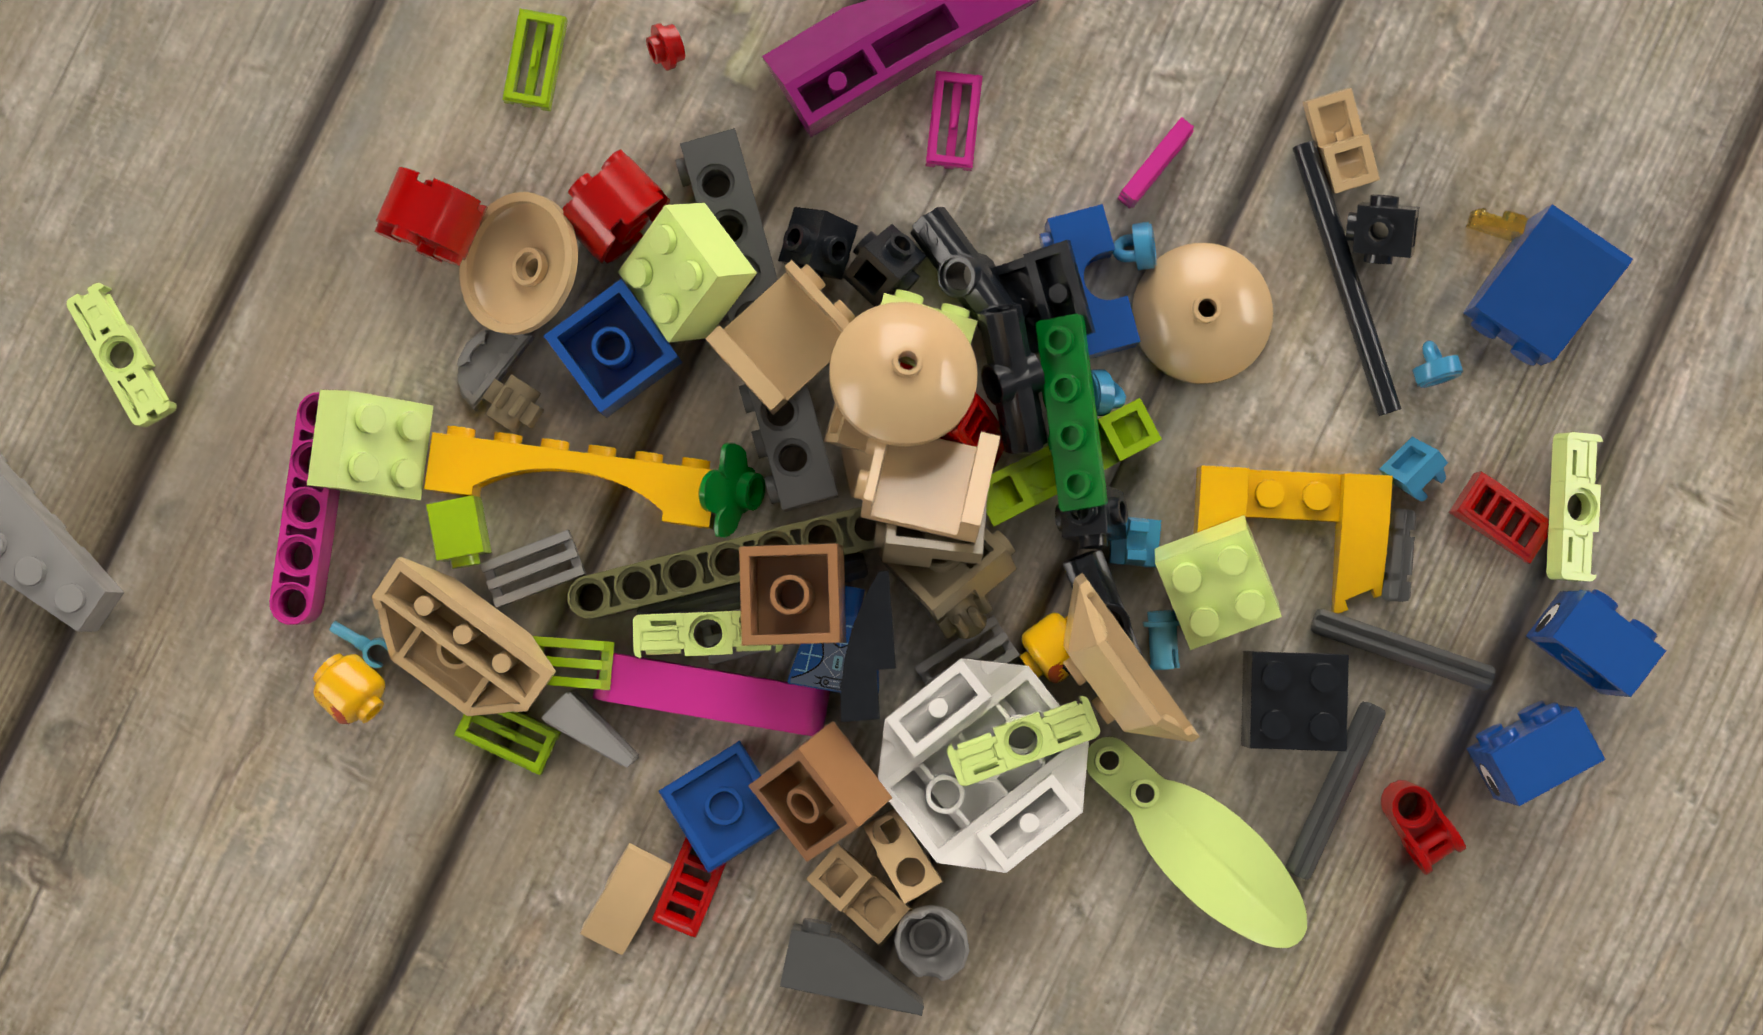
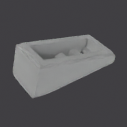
(583, 723)

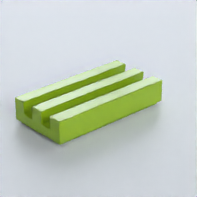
(529, 99)
(603, 665)
(544, 749)

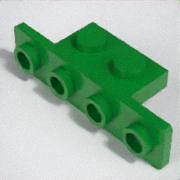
(1071, 413)

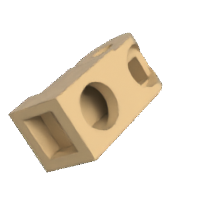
(902, 856)

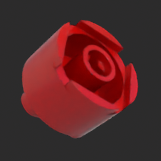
(613, 207)
(430, 216)

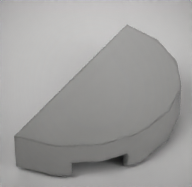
(485, 358)

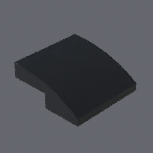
(1046, 287)

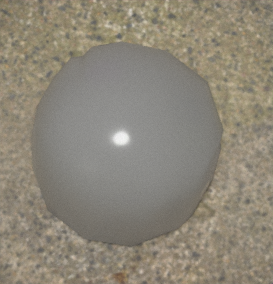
(932, 942)

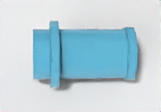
(1163, 639)

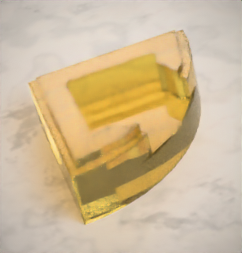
(1506, 227)

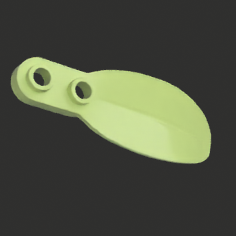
(1206, 850)

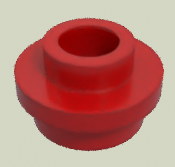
(665, 46)

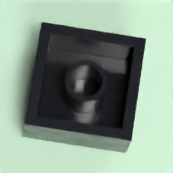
(1294, 701)

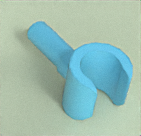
(360, 642)

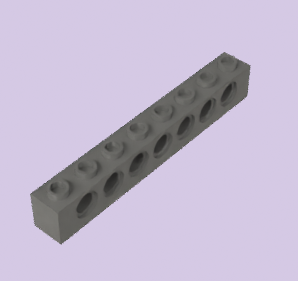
(722, 157)

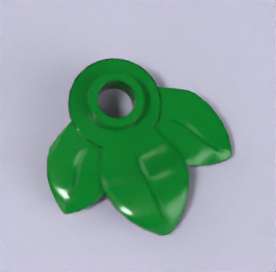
(731, 489)

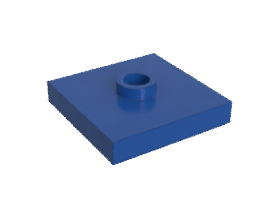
(719, 808)

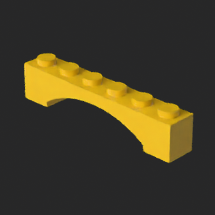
(467, 464)

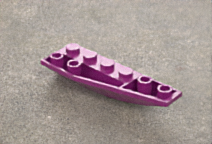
(873, 49)

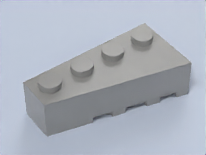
(46, 560)

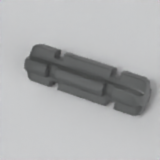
(1399, 556)

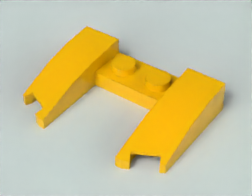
(1353, 501)

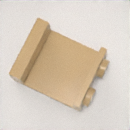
(783, 336)
(929, 485)

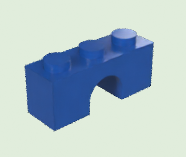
(1092, 242)

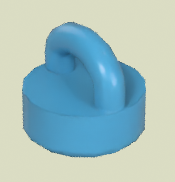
(1144, 246)
(1437, 368)
(1106, 392)

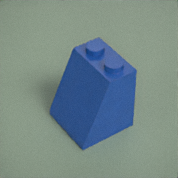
(1546, 286)

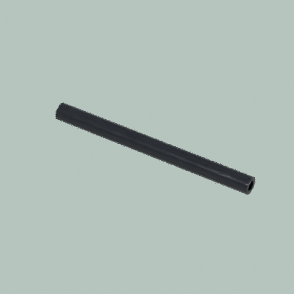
(1346, 278)

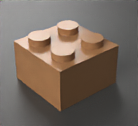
(792, 594)
(820, 791)

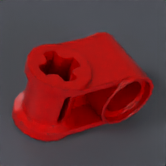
(1424, 832)

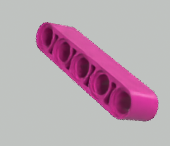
(297, 531)
(715, 695)

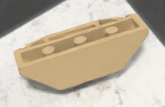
(458, 642)
(1117, 671)

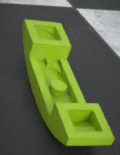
(1033, 477)

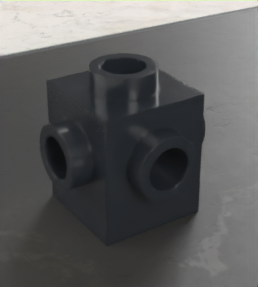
(1401, 226)
(818, 240)
(884, 264)
(1095, 525)

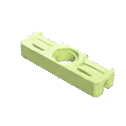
(105, 328)
(1570, 539)
(675, 631)
(1054, 731)

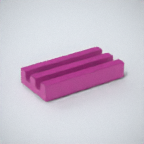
(949, 160)
(1156, 163)

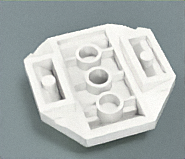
(994, 819)

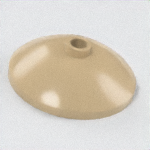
(519, 264)
(1182, 339)
(899, 403)

